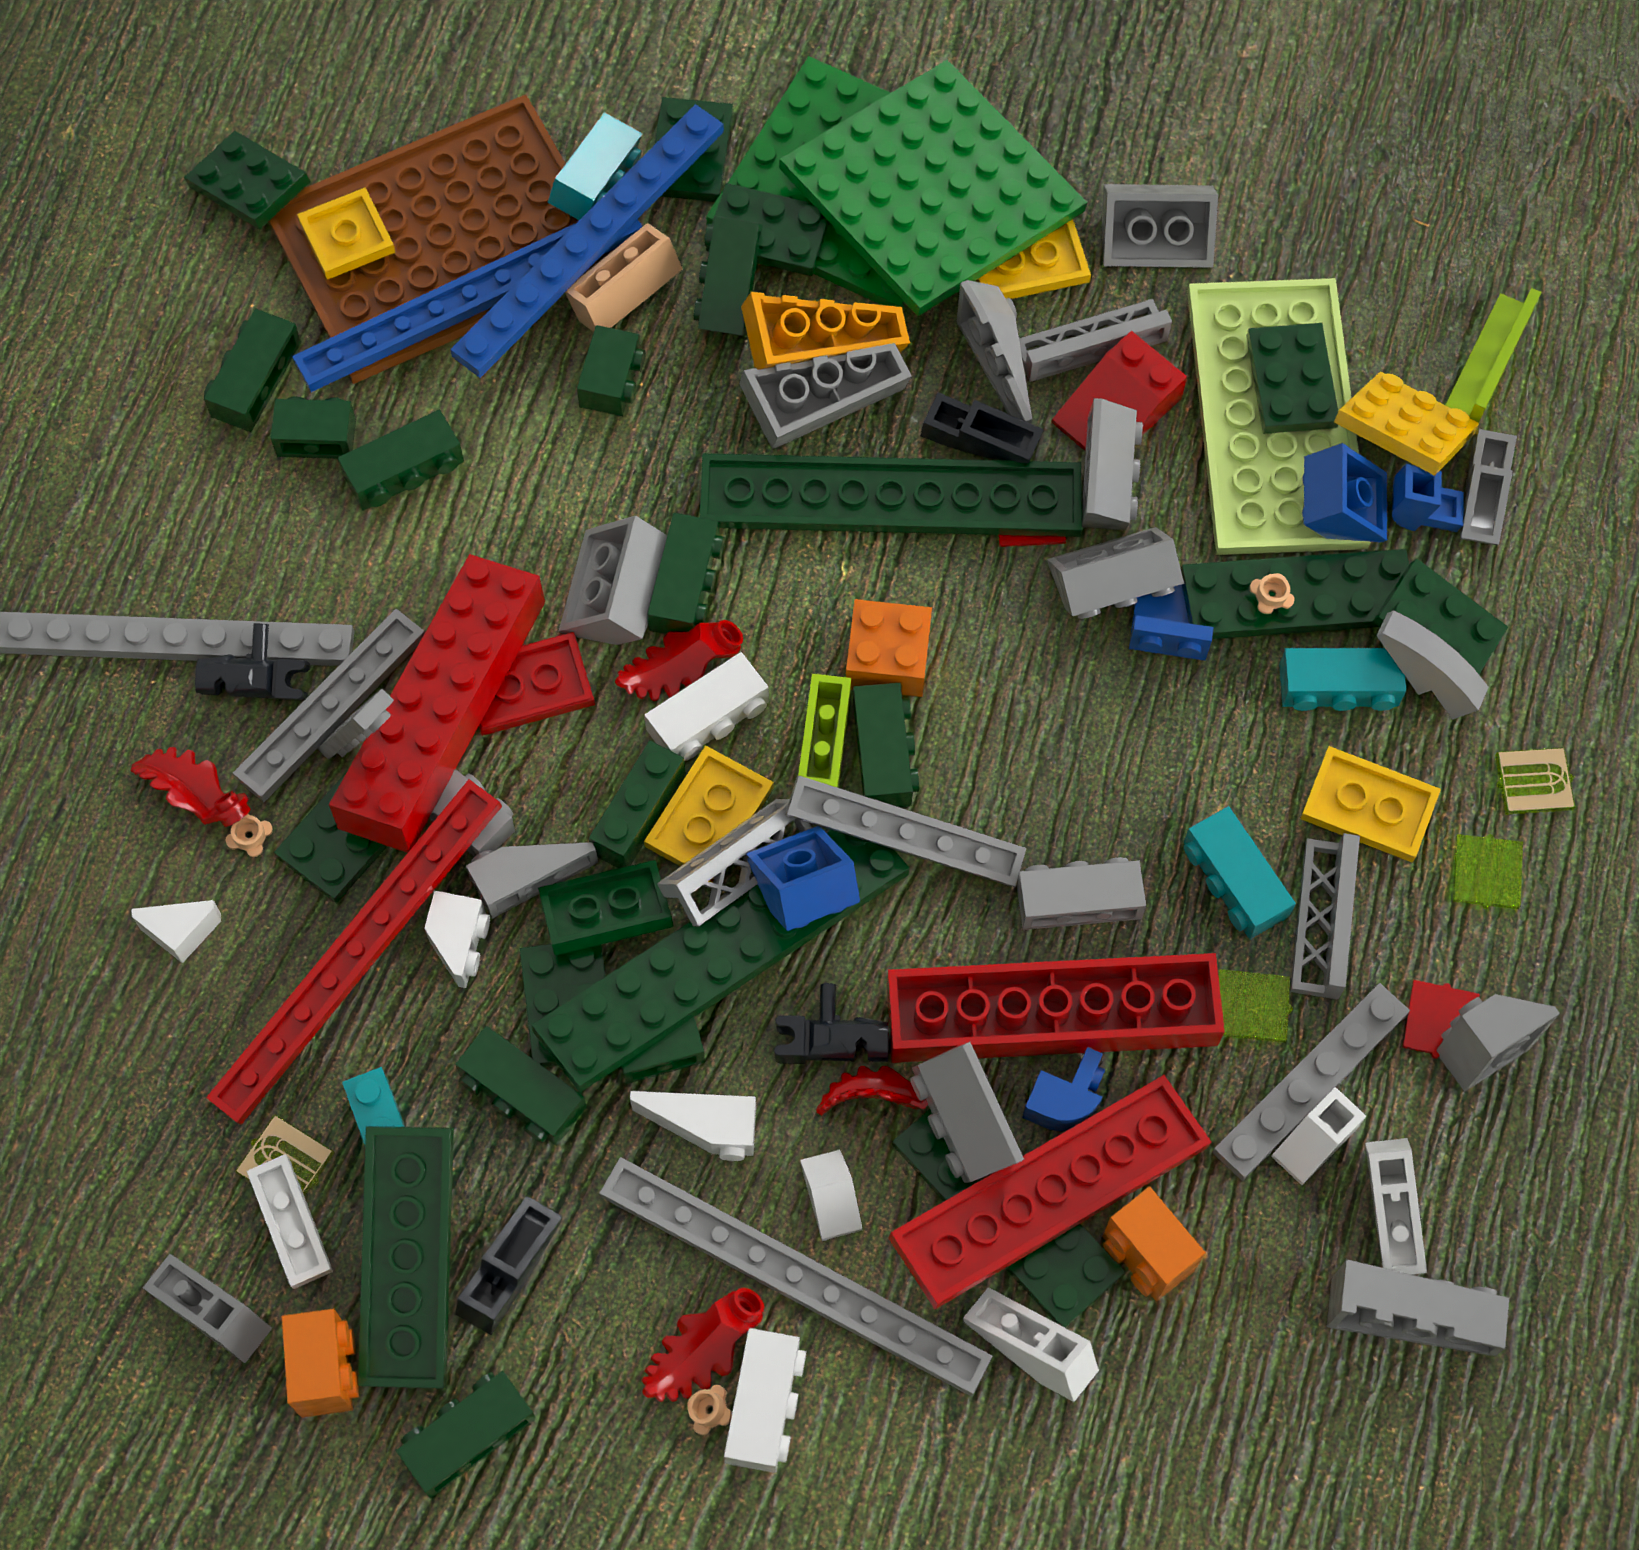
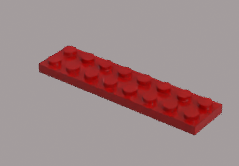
(1048, 1191)

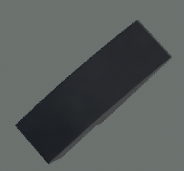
(980, 430)
(507, 1265)

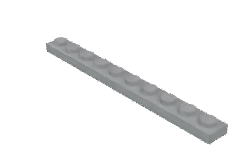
(168, 638)
(796, 1276)

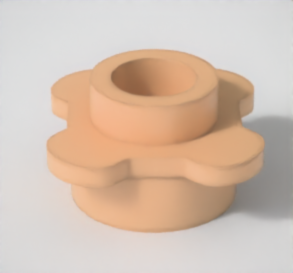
(1279, 585)
(252, 845)
(699, 1404)

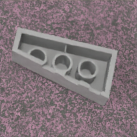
(813, 393)
(1417, 1309)

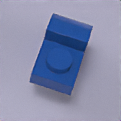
(1422, 501)
(1064, 1104)

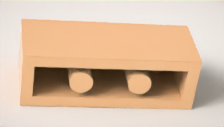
(624, 278)

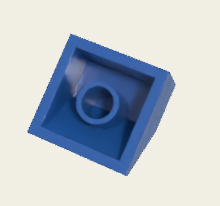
(1344, 495)
(804, 877)

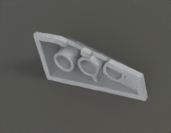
(993, 336)

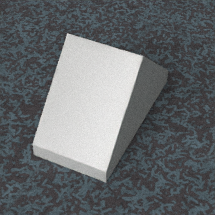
(178, 926)
(831, 1194)

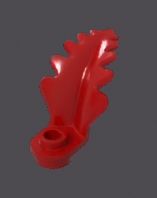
(681, 659)
(192, 786)
(884, 1085)
(704, 1346)

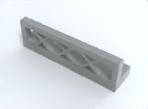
(1092, 345)
(723, 853)
(1340, 916)

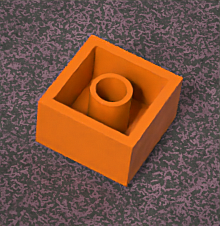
(889, 645)
(1152, 1245)
(318, 1363)

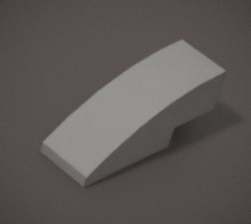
(1487, 486)
(1432, 665)

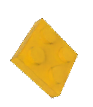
(346, 233)

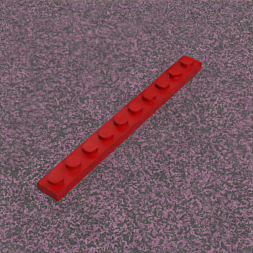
(354, 952)

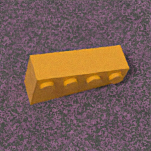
(799, 329)

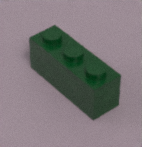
(727, 274)
(252, 370)
(401, 460)
(685, 574)
(885, 744)
(638, 805)
(520, 1087)
(465, 1433)

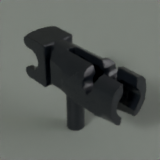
(251, 675)
(829, 1036)

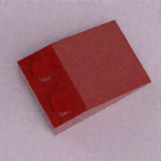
(1128, 376)

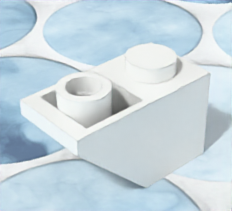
(454, 932)
(1319, 1136)

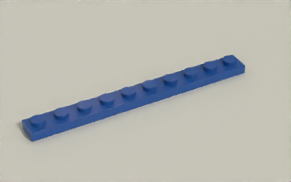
(586, 241)
(424, 315)

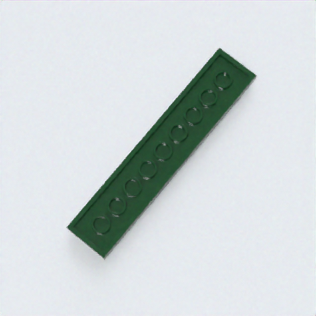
(892, 495)
(691, 973)

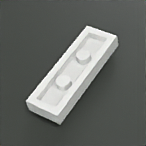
(289, 1221)

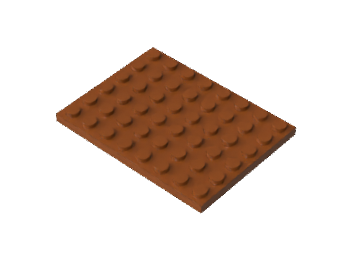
(448, 210)

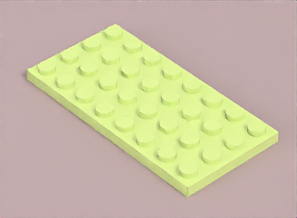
(1251, 474)

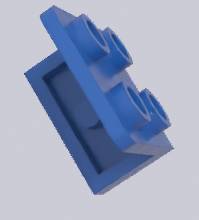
(1163, 627)

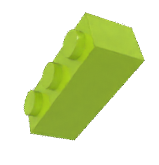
(825, 729)

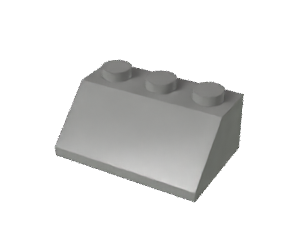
(1159, 225)
(1110, 466)
(1116, 572)
(614, 582)
(1492, 1036)
(965, 1114)

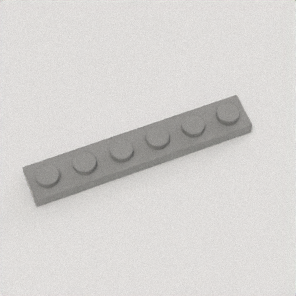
(329, 705)
(358, 726)
(905, 831)
(1310, 1082)

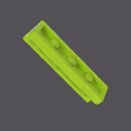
(1491, 354)

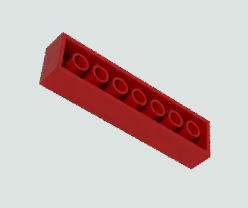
(438, 703)
(1055, 1007)

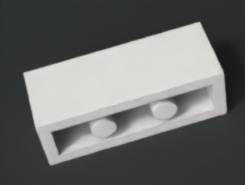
(708, 708)
(764, 1401)

